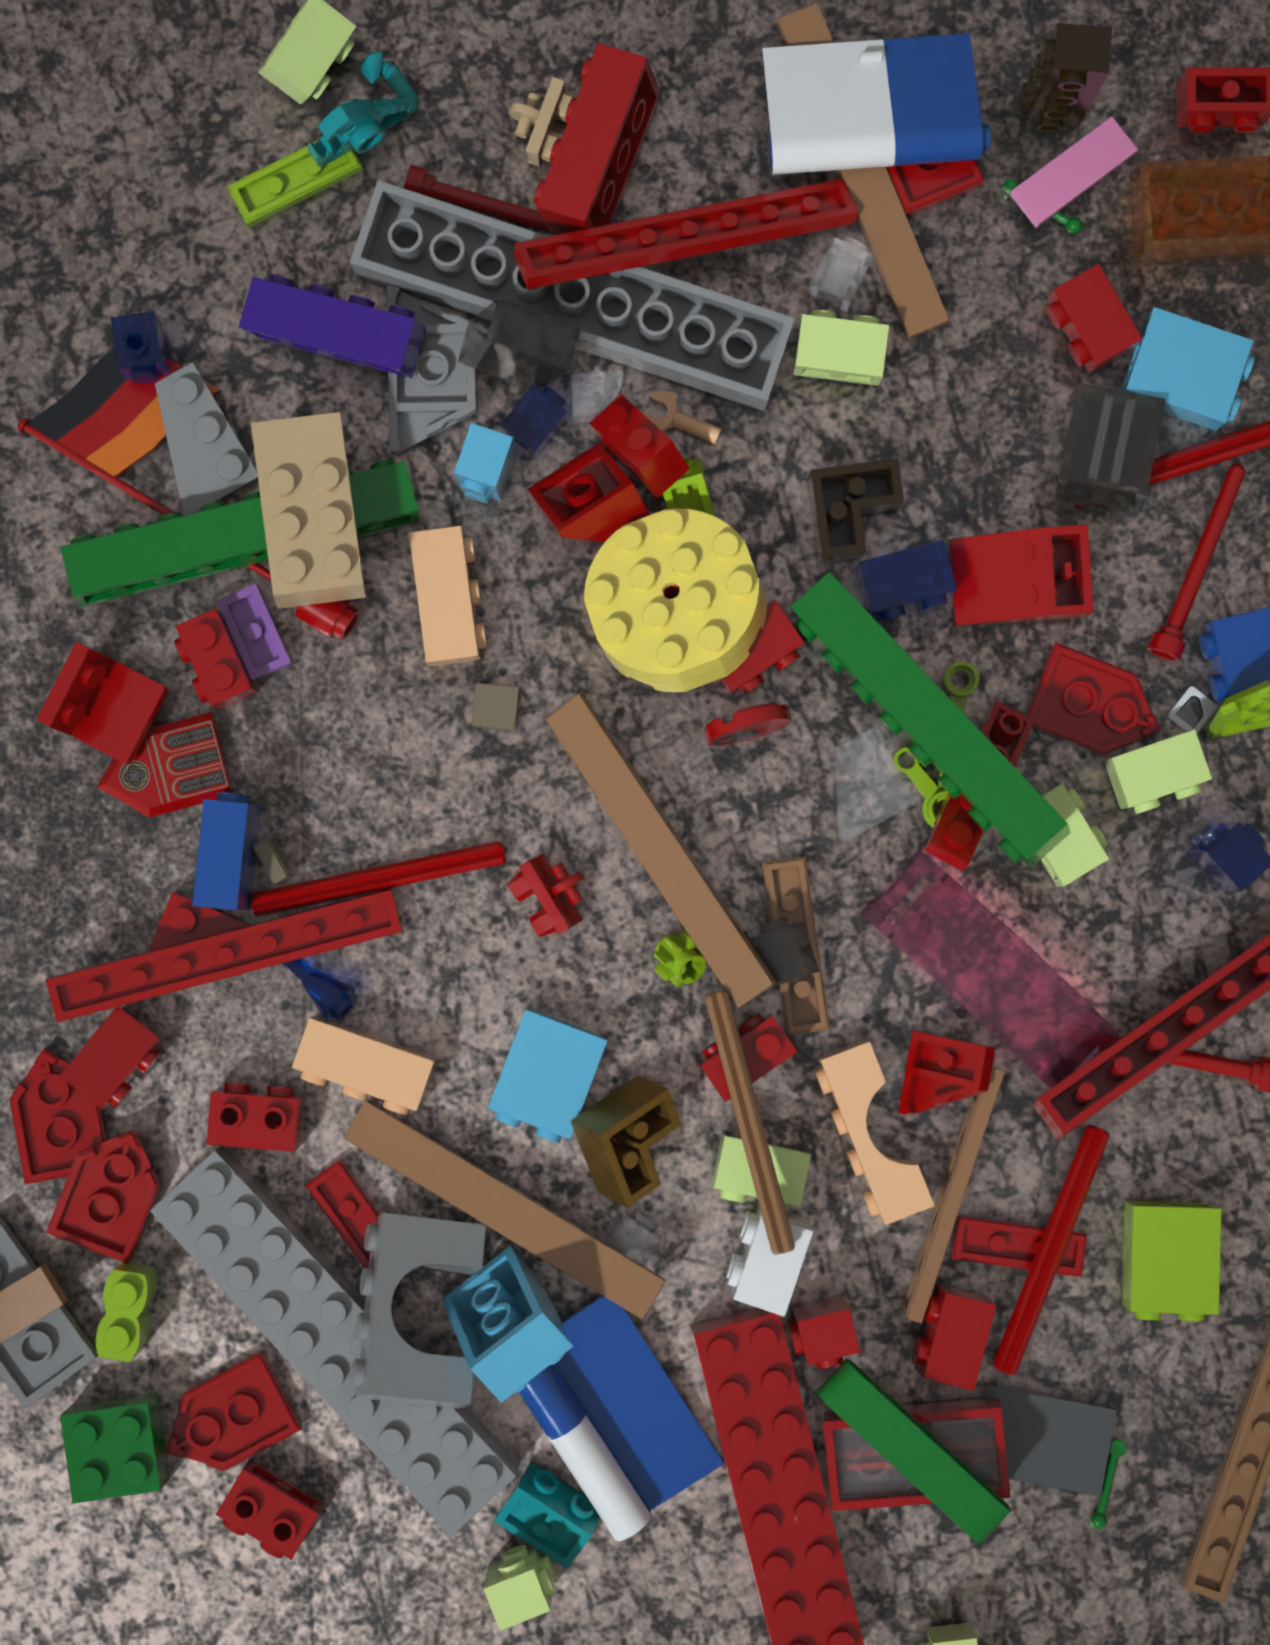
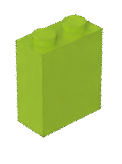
(1171, 1259)

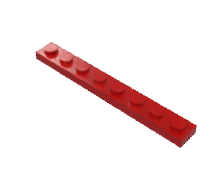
(684, 233)
(223, 955)

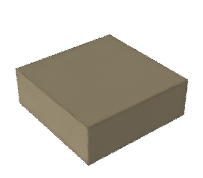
(495, 706)
(273, 861)

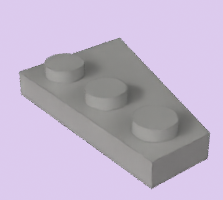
(201, 443)

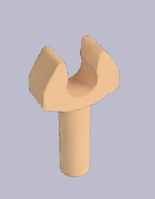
(680, 420)

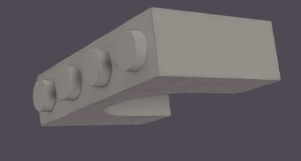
(387, 1364)

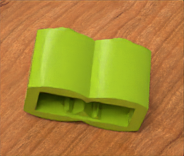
(127, 1321)

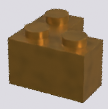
(618, 1136)

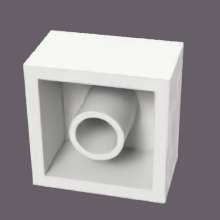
(759, 1275)

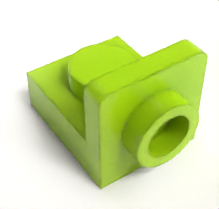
(690, 490)

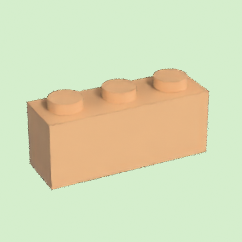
(447, 595)
(363, 1065)

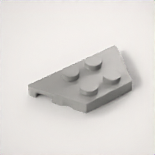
(441, 387)

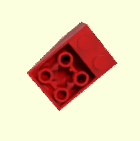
(1022, 576)

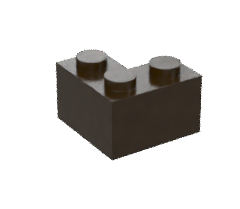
(841, 497)

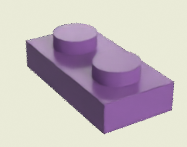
(254, 632)

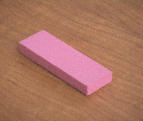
(1073, 172)

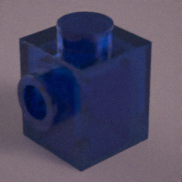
(140, 347)
(535, 419)

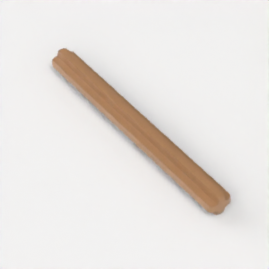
(750, 1123)

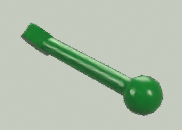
(1073, 224)
(1117, 1449)

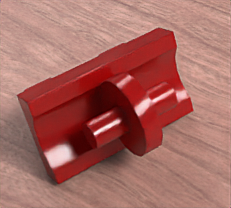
(553, 890)

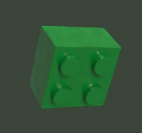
(115, 1447)

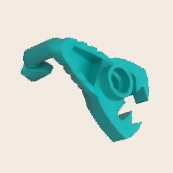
(364, 122)

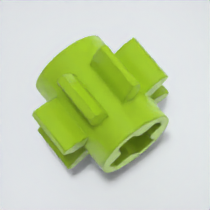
(679, 959)

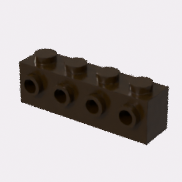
(1066, 76)

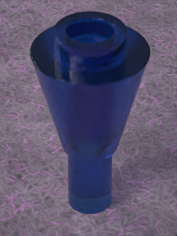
(328, 994)

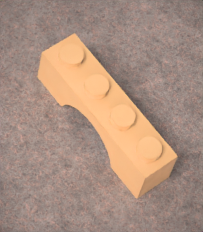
(894, 1184)

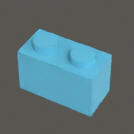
(485, 463)

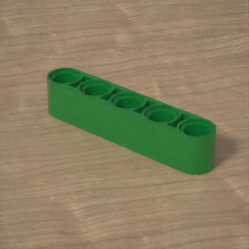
(914, 1451)

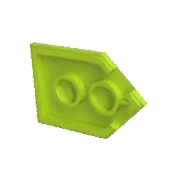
(1242, 712)

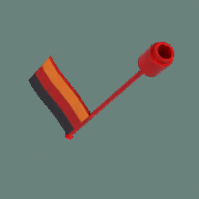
(115, 424)

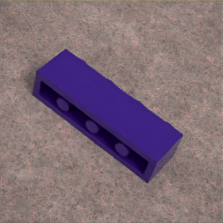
(333, 326)

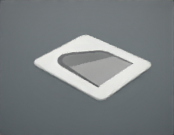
(1192, 710)

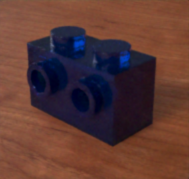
(906, 580)
(1230, 855)

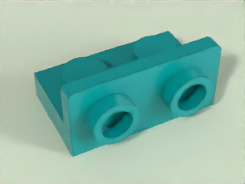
(549, 1515)

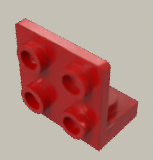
(102, 703)

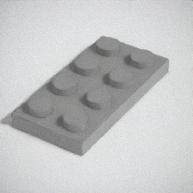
(44, 1351)

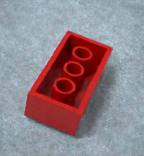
(599, 141)

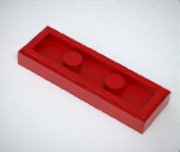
(345, 1206)
(1010, 1244)

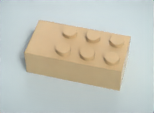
(308, 510)

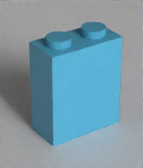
(1189, 367)
(547, 1075)

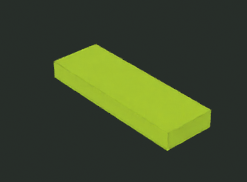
(288, 183)

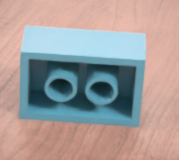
(506, 1324)

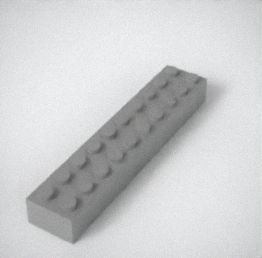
(622, 315)
(311, 1319)

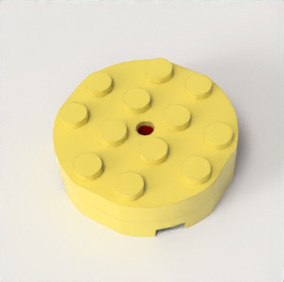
(675, 599)

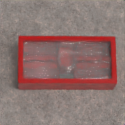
(866, 1480)

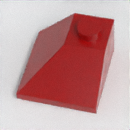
(589, 497)

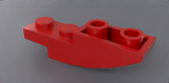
(954, 831)

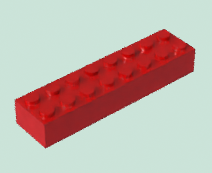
(775, 1480)

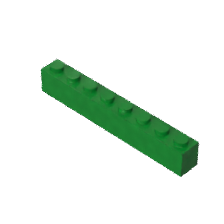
(215, 539)
(931, 722)

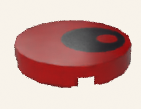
(748, 724)

